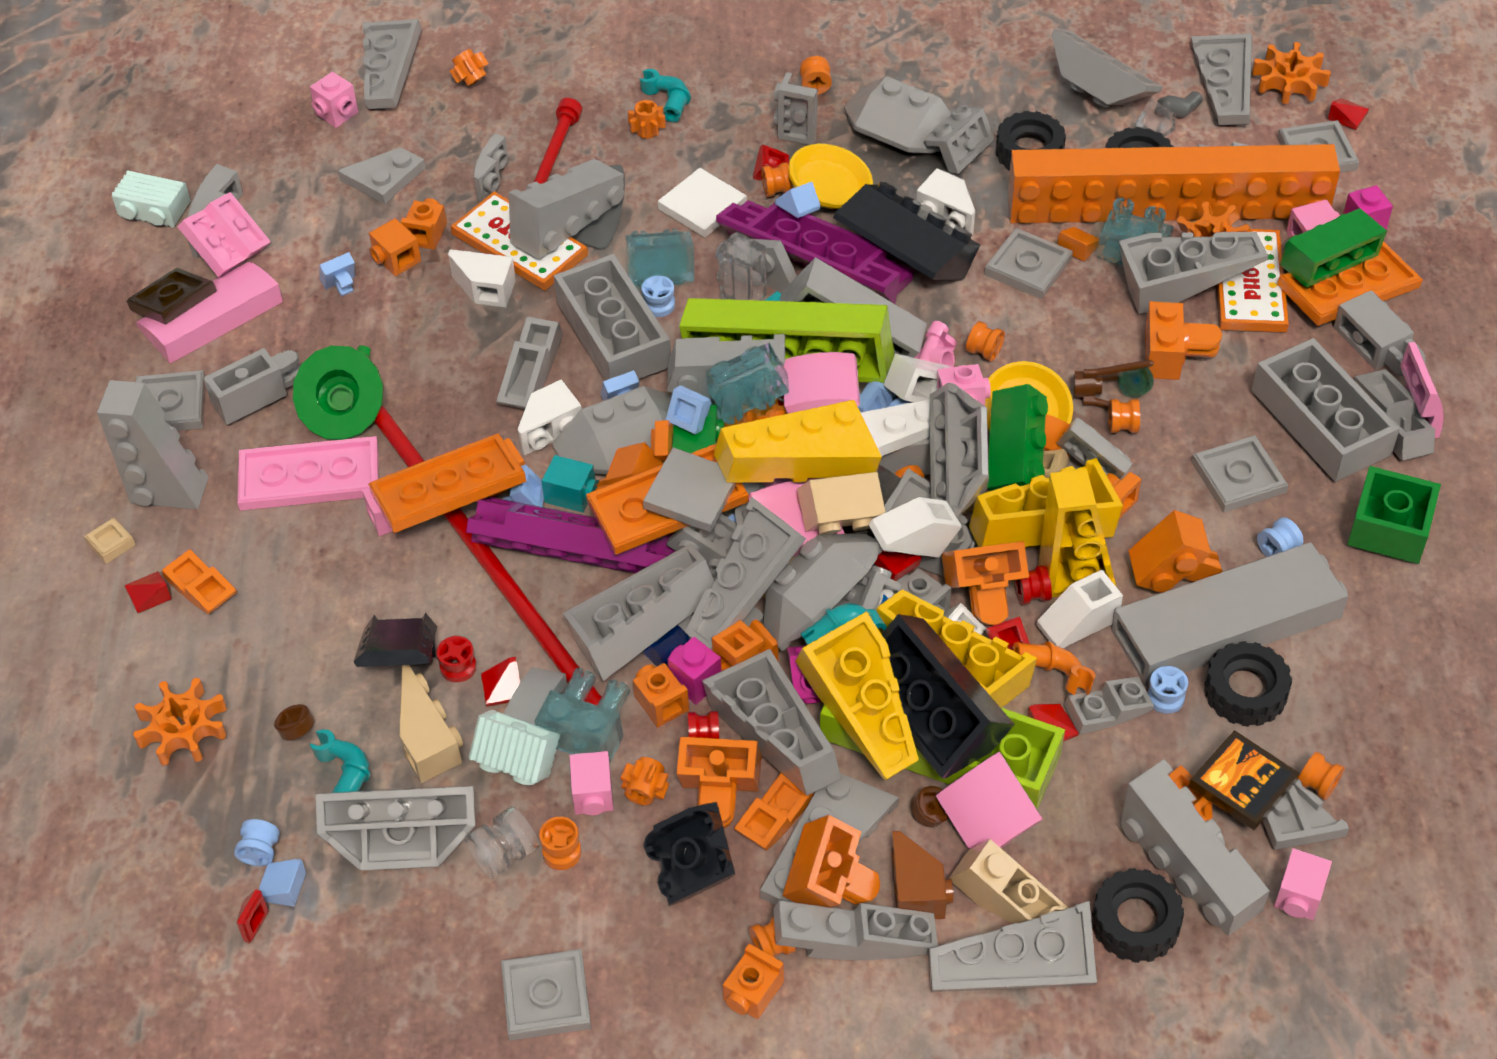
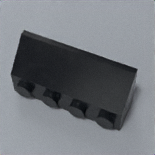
(909, 232)
(944, 703)

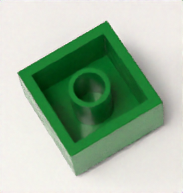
(1394, 514)

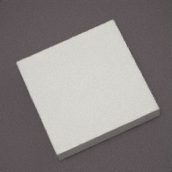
(699, 200)

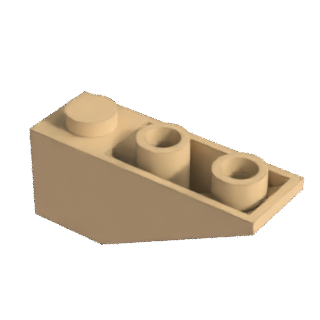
(423, 732)
(1003, 885)

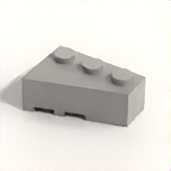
(695, 356)

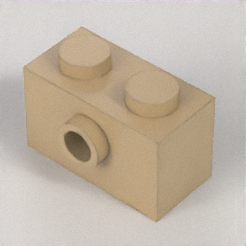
(841, 502)

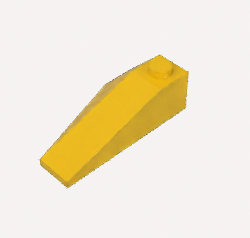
(857, 685)

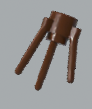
(1089, 381)

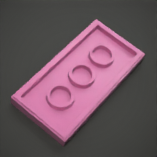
(306, 472)

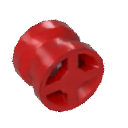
(1035, 587)
(457, 649)
(703, 725)

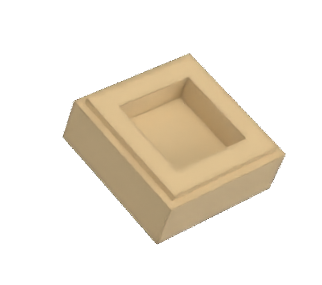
(109, 540)

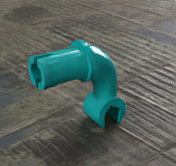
(676, 90)
(837, 617)
(355, 761)

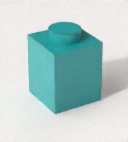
(568, 483)

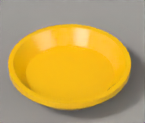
(832, 170)
(1041, 378)

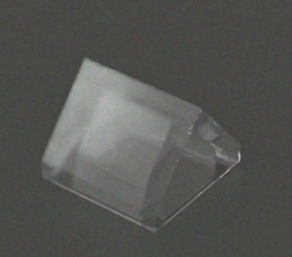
(1157, 118)

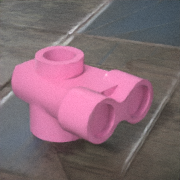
(938, 345)

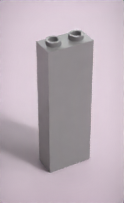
(1242, 604)

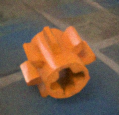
(469, 67)
(646, 119)
(644, 781)

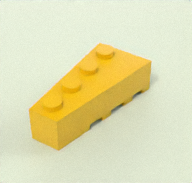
(798, 446)
(1019, 512)
(1072, 532)
(991, 663)

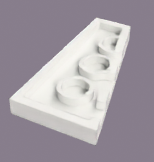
(898, 425)

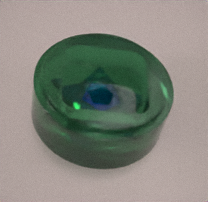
(1136, 382)

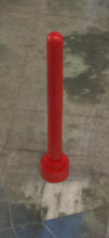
(567, 114)

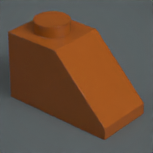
(918, 878)

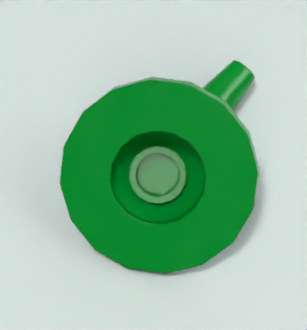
(338, 392)

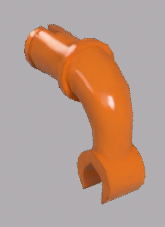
(1057, 658)

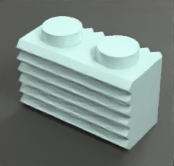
(151, 198)
(513, 747)

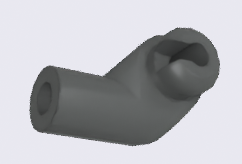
(1181, 106)

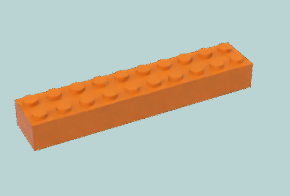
(1086, 182)

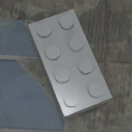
(612, 319)
(1325, 409)

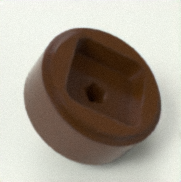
(294, 722)
(927, 808)

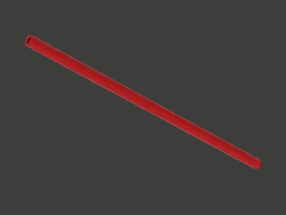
(491, 564)

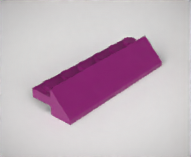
(813, 237)
(557, 535)

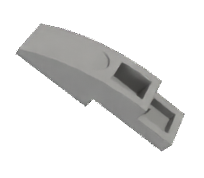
(860, 934)

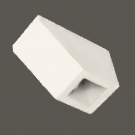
(949, 198)
(483, 277)
(912, 378)
(546, 416)
(917, 527)
(1081, 610)

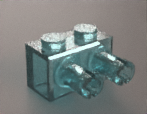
(1124, 225)
(660, 255)
(747, 382)
(582, 724)

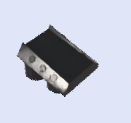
(397, 642)
(690, 852)

